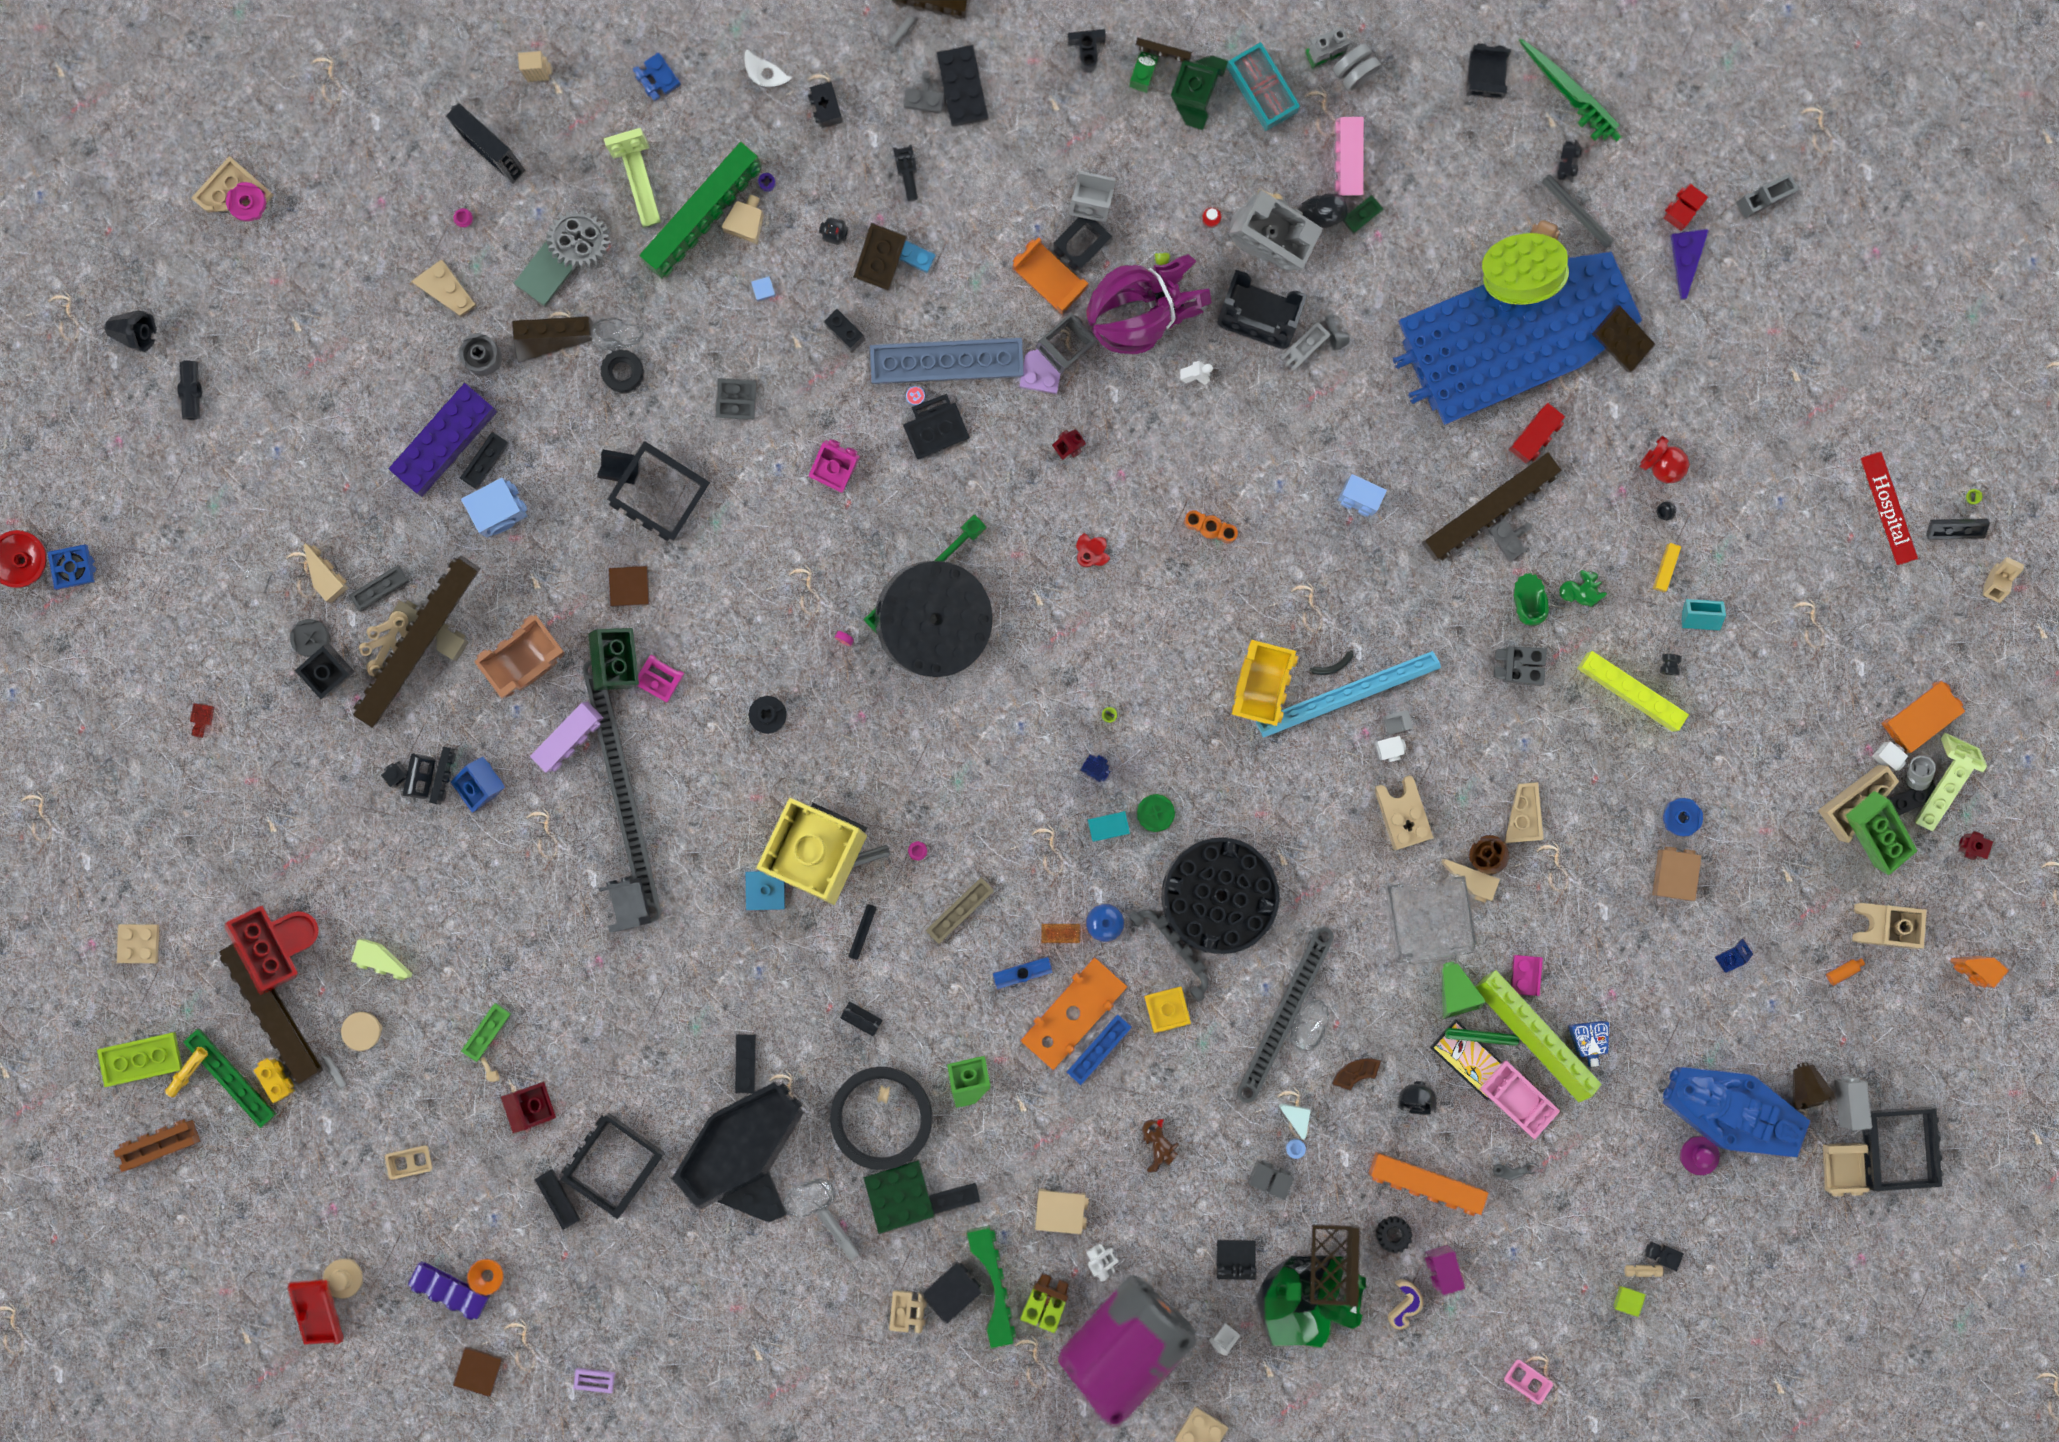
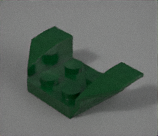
(1195, 87)

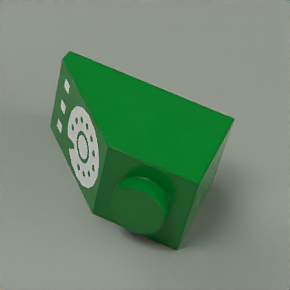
(1143, 71)

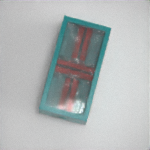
(1263, 86)

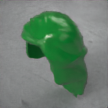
(1530, 600)

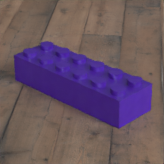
(442, 440)

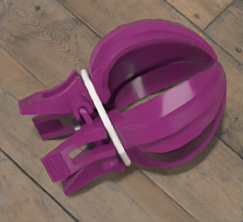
(1137, 284)

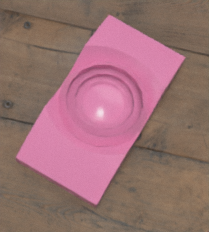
(1519, 1099)

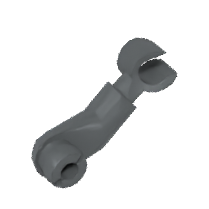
(1510, 1174)

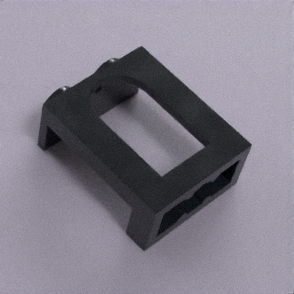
(1079, 262)

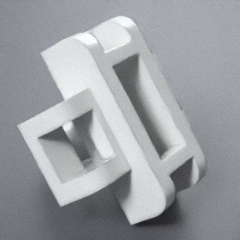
(1099, 1264)

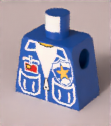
(1590, 1040)

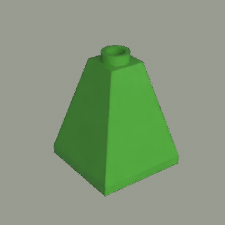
(1458, 992)

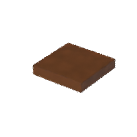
(629, 586)
(477, 1371)

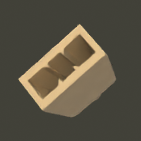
(745, 220)

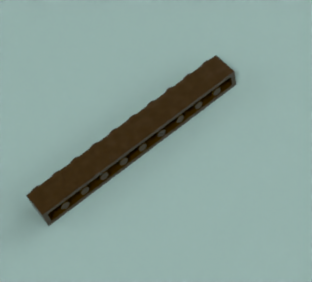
(416, 641)

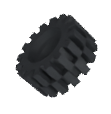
(1405, 1239)

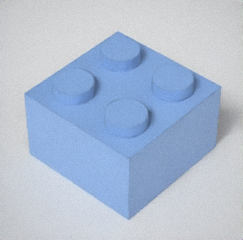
(1361, 495)

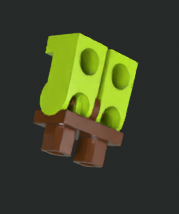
(1045, 1297)

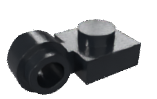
(1666, 1257)

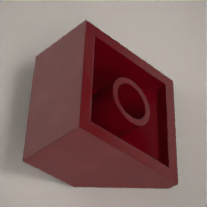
(528, 1107)

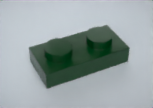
(1363, 214)

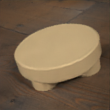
(361, 1031)

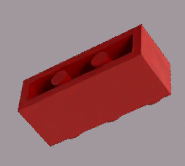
(1537, 433)

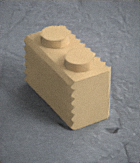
(534, 66)

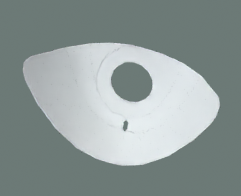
(755, 67)

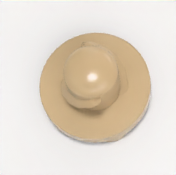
(343, 1278)

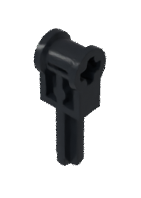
(906, 167)

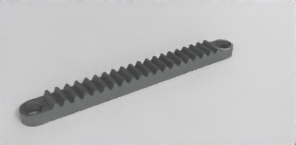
(1285, 1014)

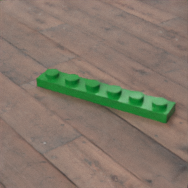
(231, 1079)

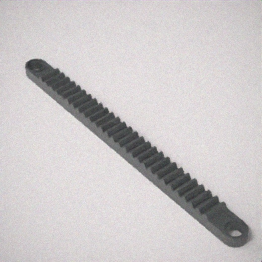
(623, 792)

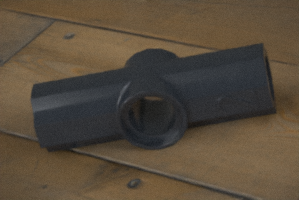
(189, 390)

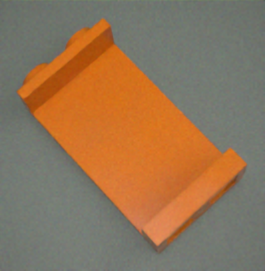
(1049, 276)
(1924, 717)

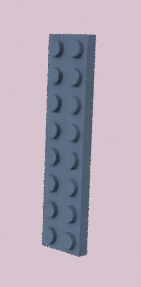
(946, 360)

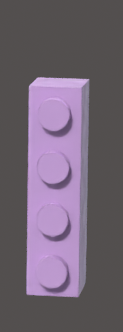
(567, 737)

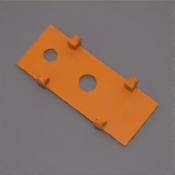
(1093, 994)

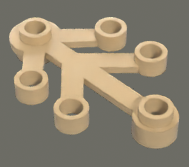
(385, 641)

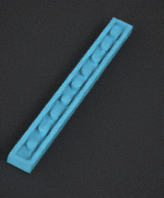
(1353, 692)

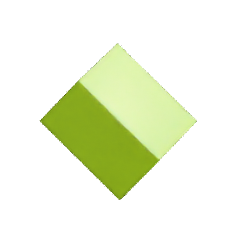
(1629, 1301)

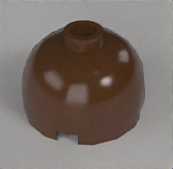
(1489, 855)

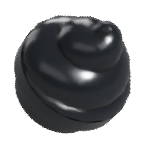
(1666, 511)

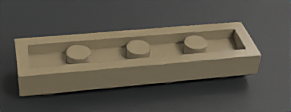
(960, 910)

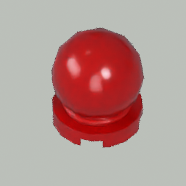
(1667, 462)

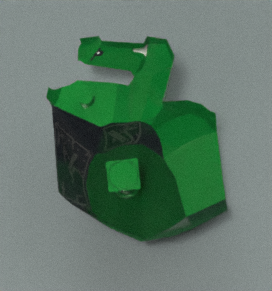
(1287, 1309)

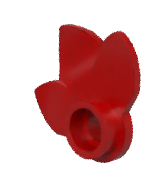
(1092, 548)

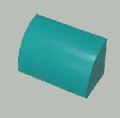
(1703, 614)
(1108, 826)

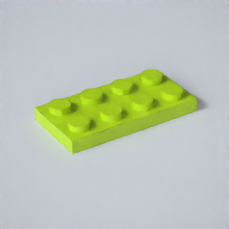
(139, 1059)

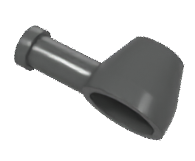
(1338, 339)

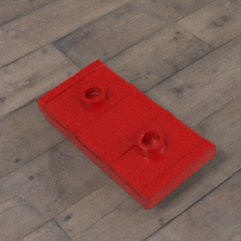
(315, 1312)

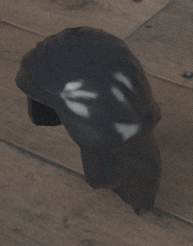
(1325, 209)

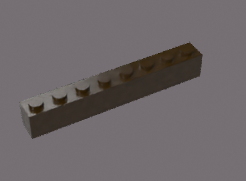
(1492, 506)
(274, 1020)

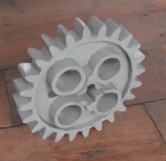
(577, 239)

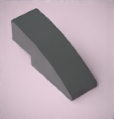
(1767, 195)

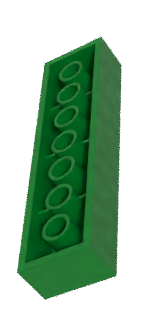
(701, 210)

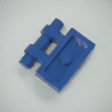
(662, 74)

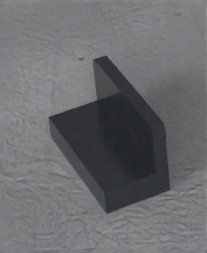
(614, 464)

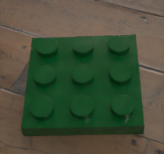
(899, 1197)

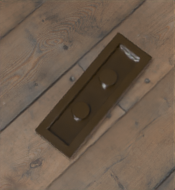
(1163, 50)

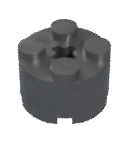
(471, 349)

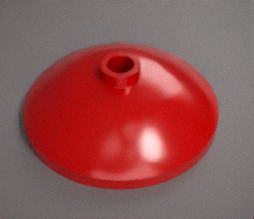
(15, 546)

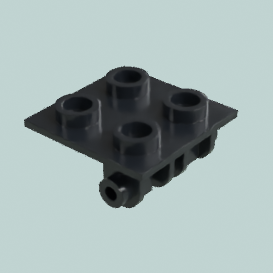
(1236, 1259)

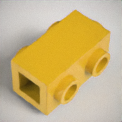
(274, 1080)

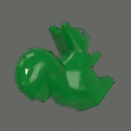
(1585, 594)

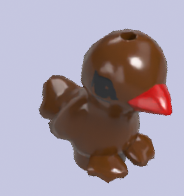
(1162, 1149)

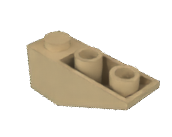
(323, 578)

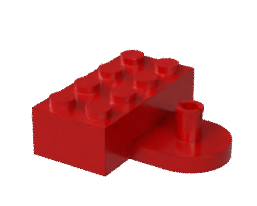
(268, 945)

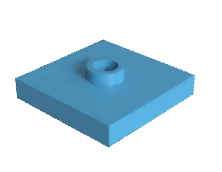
(764, 892)

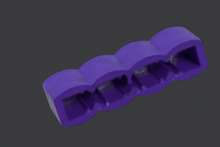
(447, 1289)

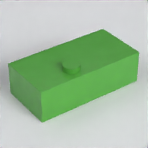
(1881, 833)

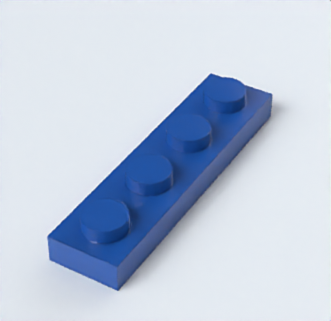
(1099, 1049)

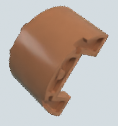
(521, 658)

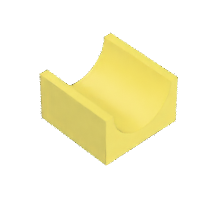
(812, 851)

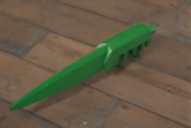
(1576, 95)

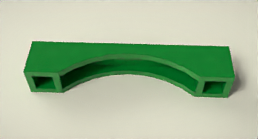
(982, 1246)

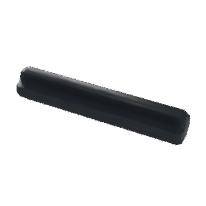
(862, 931)

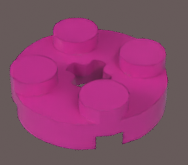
(238, 194)

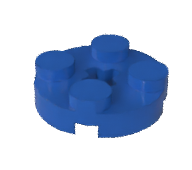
(1690, 809)

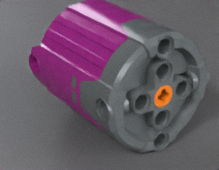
(1126, 1349)

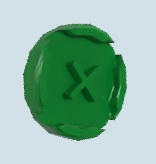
(1155, 813)

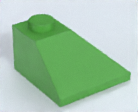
(968, 1080)

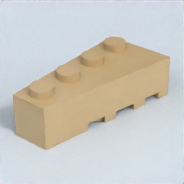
(1878, 779)

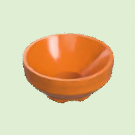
(476, 1279)

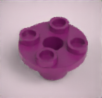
(1699, 1155)

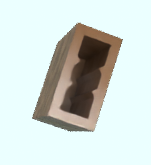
(1676, 874)

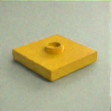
(1167, 1009)

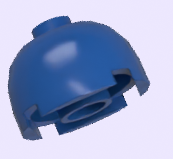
(1105, 922)

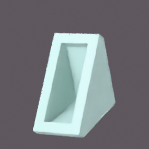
(1298, 1118)

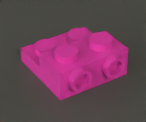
(834, 465)

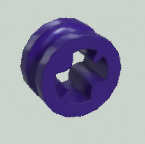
(762, 178)

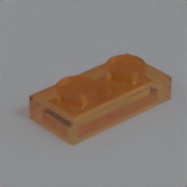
(1060, 933)

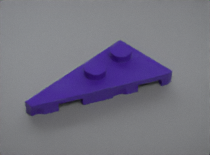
(1686, 253)

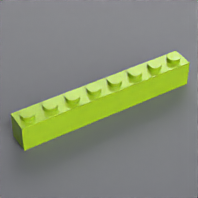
(1538, 1036)

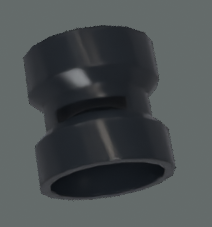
(1670, 666)

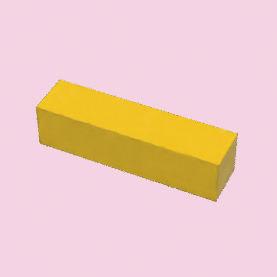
(1666, 567)

